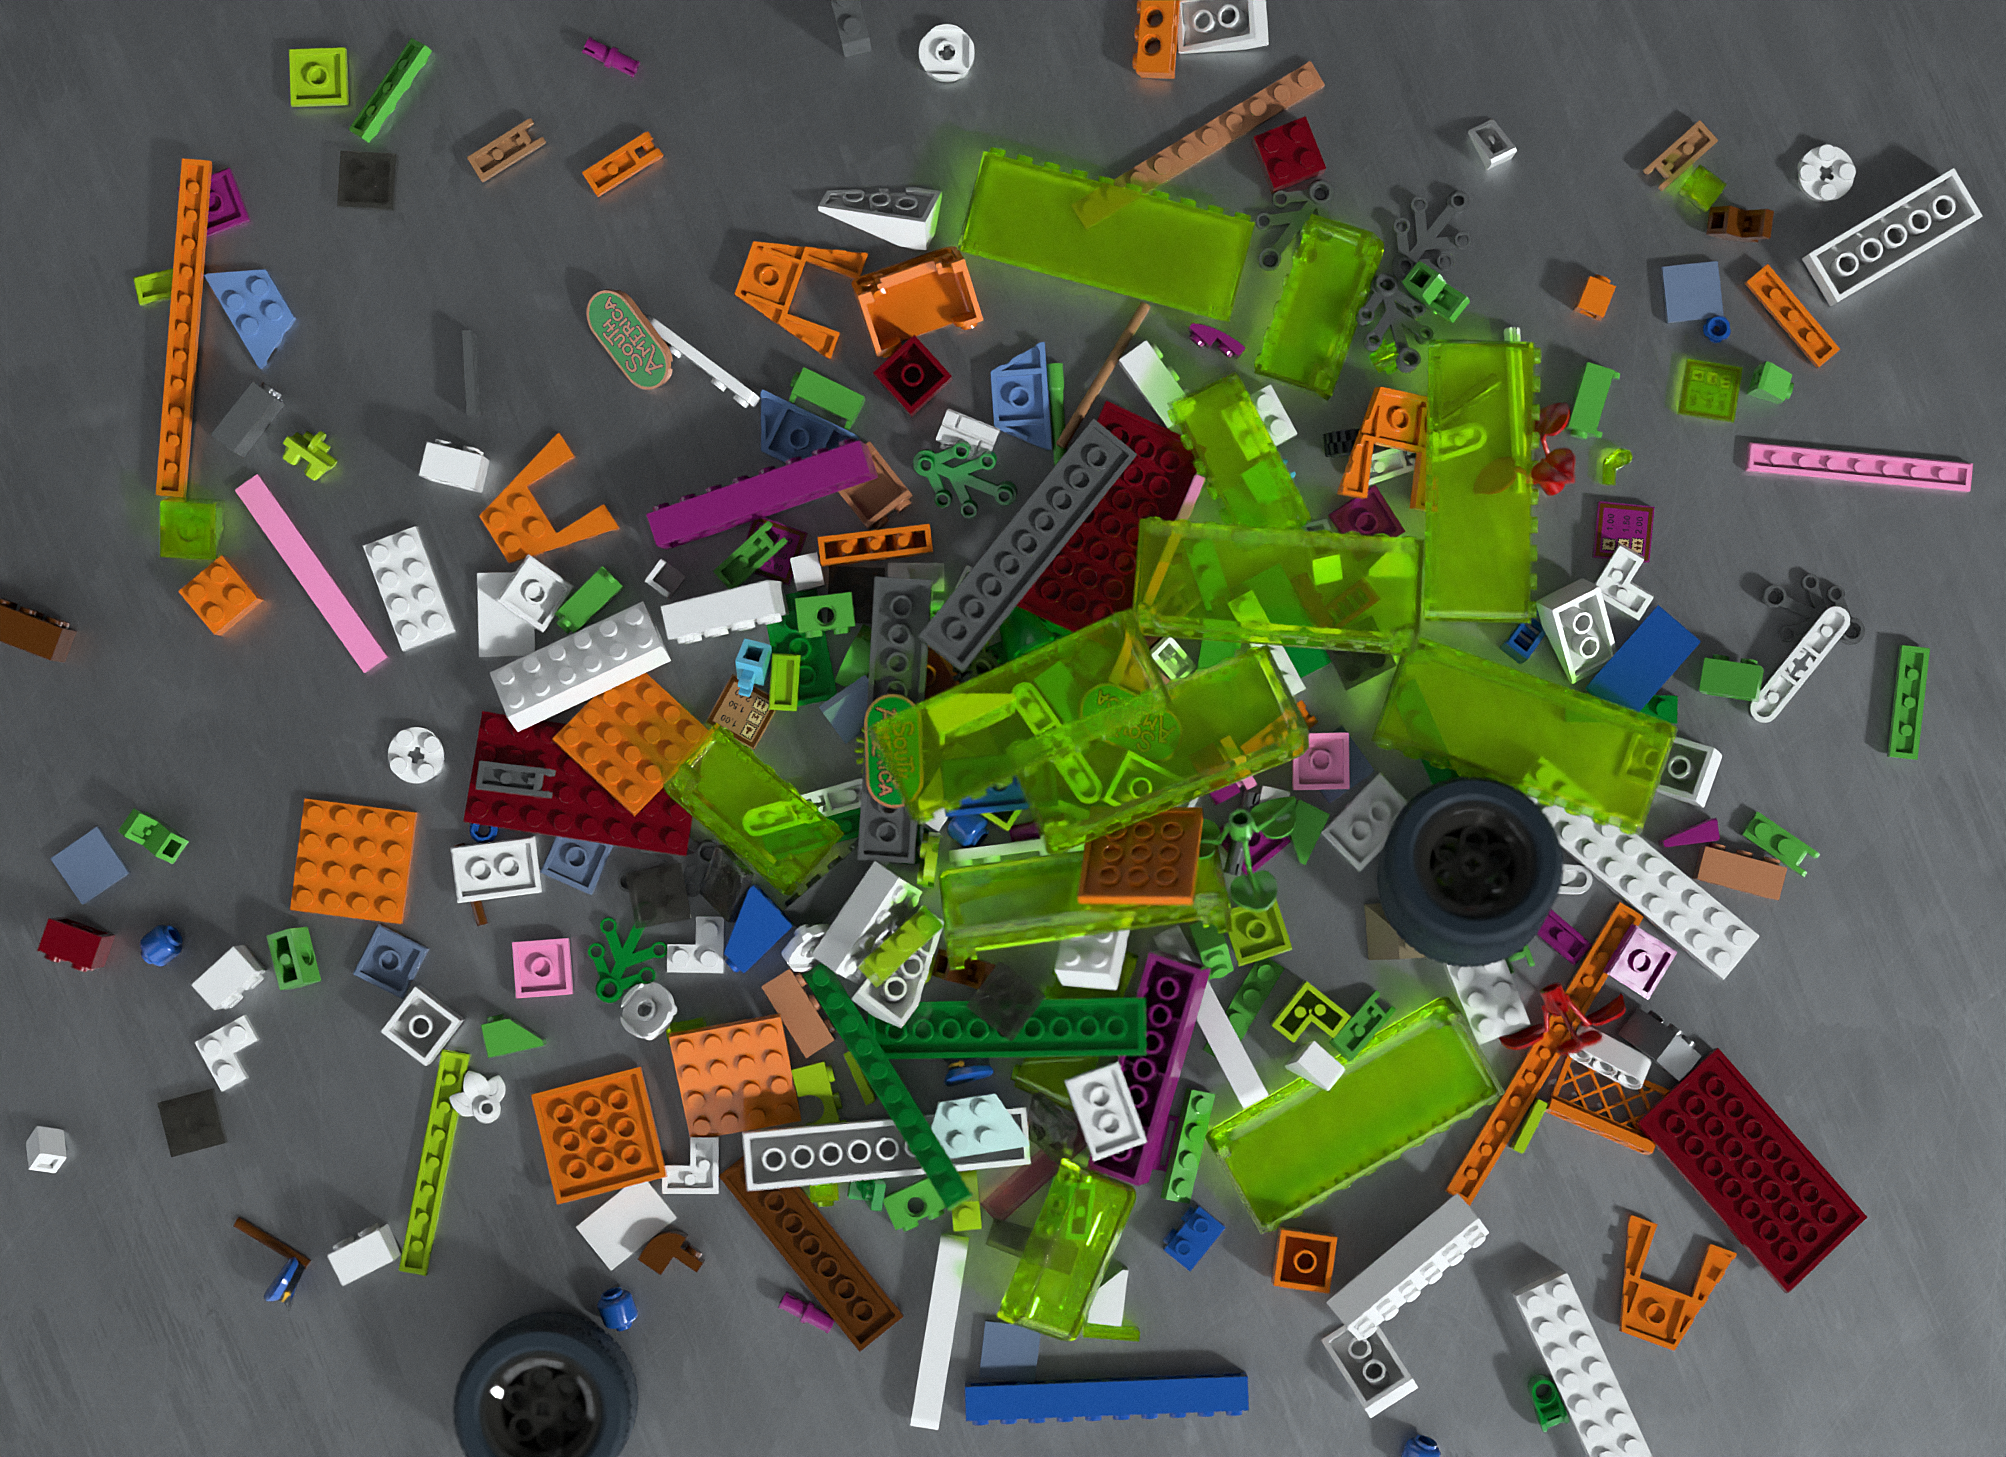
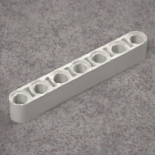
(1218, 1028)
(939, 1331)

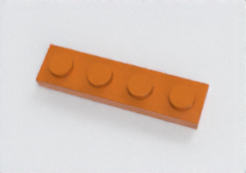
(1792, 316)

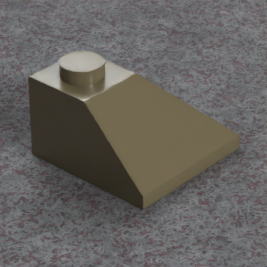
(1382, 939)

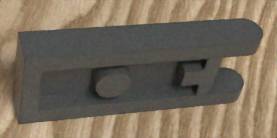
(512, 779)

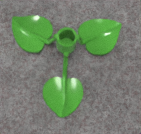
(1275, 820)

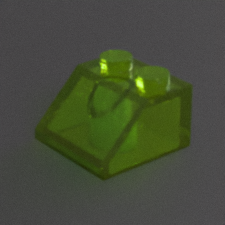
(191, 527)

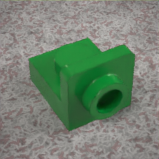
(869, 1190)

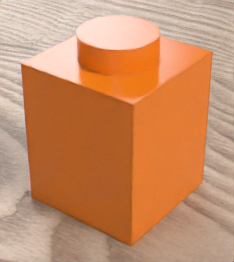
(1595, 297)

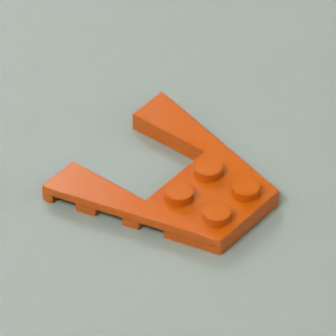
(772, 279)
(1391, 421)
(519, 521)
(1654, 1310)

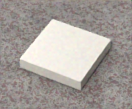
(535, 593)

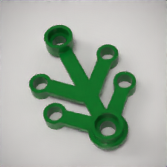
(960, 476)
(623, 958)

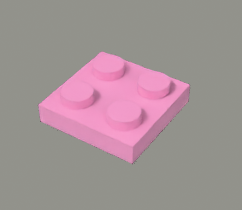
(1323, 764)
(542, 968)

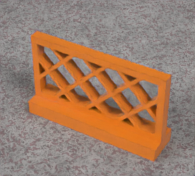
(1593, 1121)

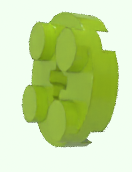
(927, 867)

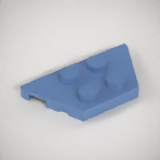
(254, 309)
(1022, 398)
(794, 432)

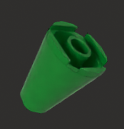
(1023, 633)

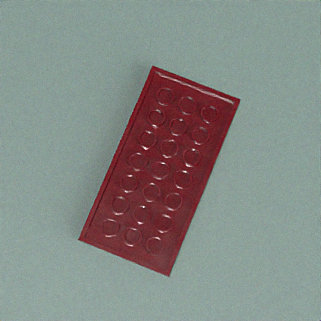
(1098, 563)
(578, 805)
(1751, 1170)

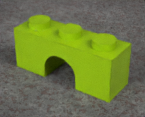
(900, 946)
(816, 1080)

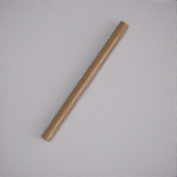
(1103, 375)

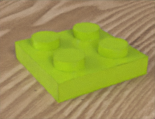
(318, 77)
(1258, 934)

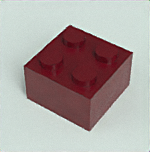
(1288, 155)
(912, 376)
(76, 943)

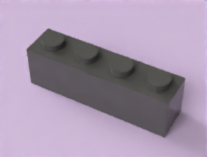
(830, 891)

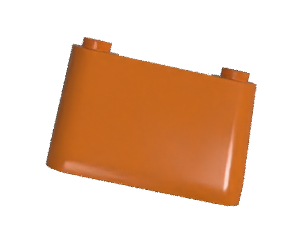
(916, 298)

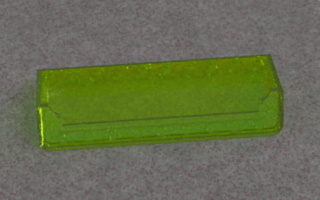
(1106, 234)
(1481, 482)
(1278, 586)
(1020, 716)
(1215, 733)
(1525, 733)
(1039, 903)
(1389, 1099)

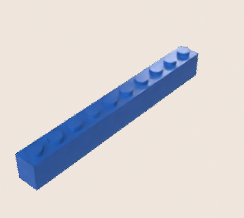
(1107, 1397)

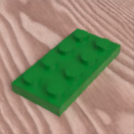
(816, 670)

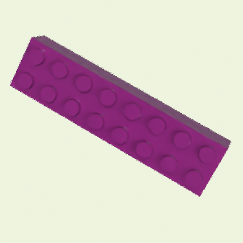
(761, 495)
(1173, 1001)

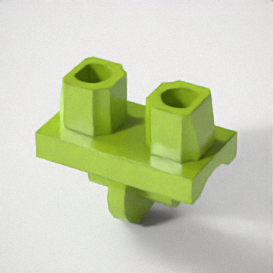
(311, 449)

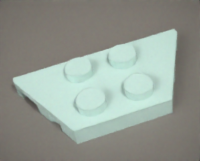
(976, 1126)

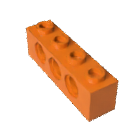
(1163, 61)
(875, 545)

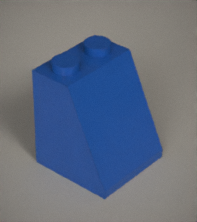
(756, 930)

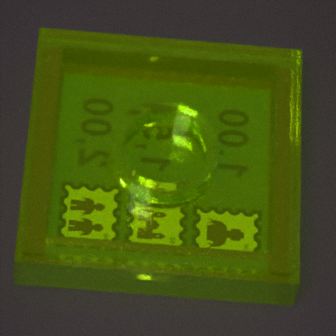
(1710, 391)

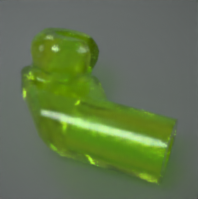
(1613, 463)

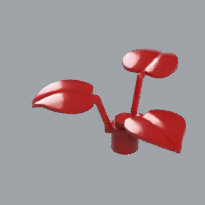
(1559, 464)
(1557, 1003)

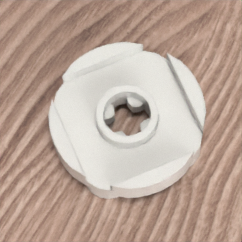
(935, 65)
(1826, 157)
(425, 768)
(800, 949)
(660, 1016)

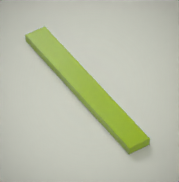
(433, 1164)

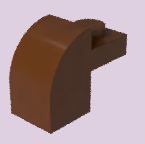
(1739, 224)
(972, 975)
(669, 1245)

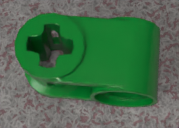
(1548, 1407)

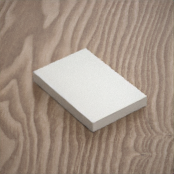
(499, 629)
(1365, 822)
(496, 869)
(1105, 1110)
(626, 1223)

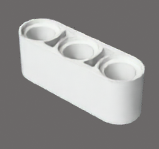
(1614, 1060)

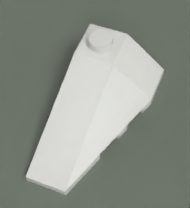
(900, 218)
(902, 991)

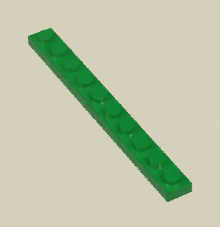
(888, 1086)

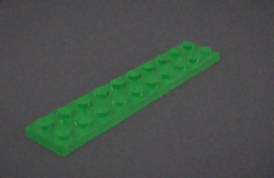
(1053, 1030)

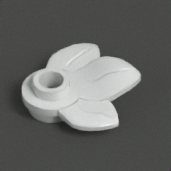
(476, 1094)

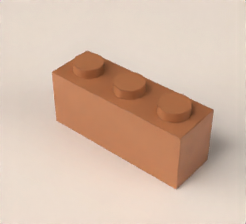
(1740, 871)
(800, 1012)

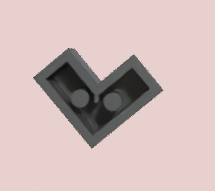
(1661, 1044)

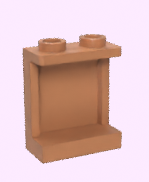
(878, 497)

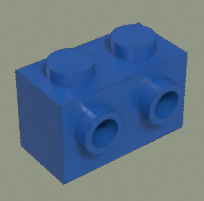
(1193, 1236)

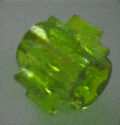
(1385, 357)

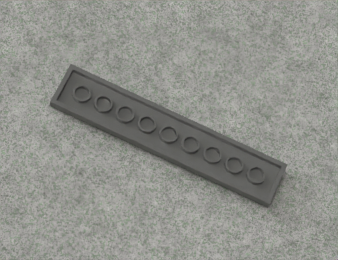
(1027, 545)
(899, 668)

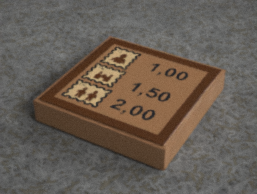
(742, 715)

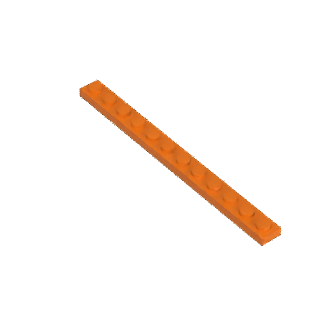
(184, 328)
(1539, 1060)

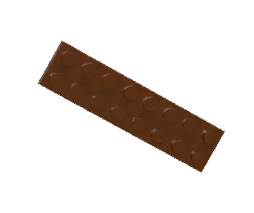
(818, 1257)

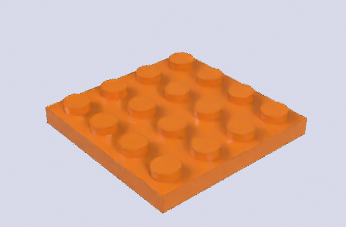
(631, 739)
(353, 861)
(1144, 861)
(735, 1076)
(599, 1135)

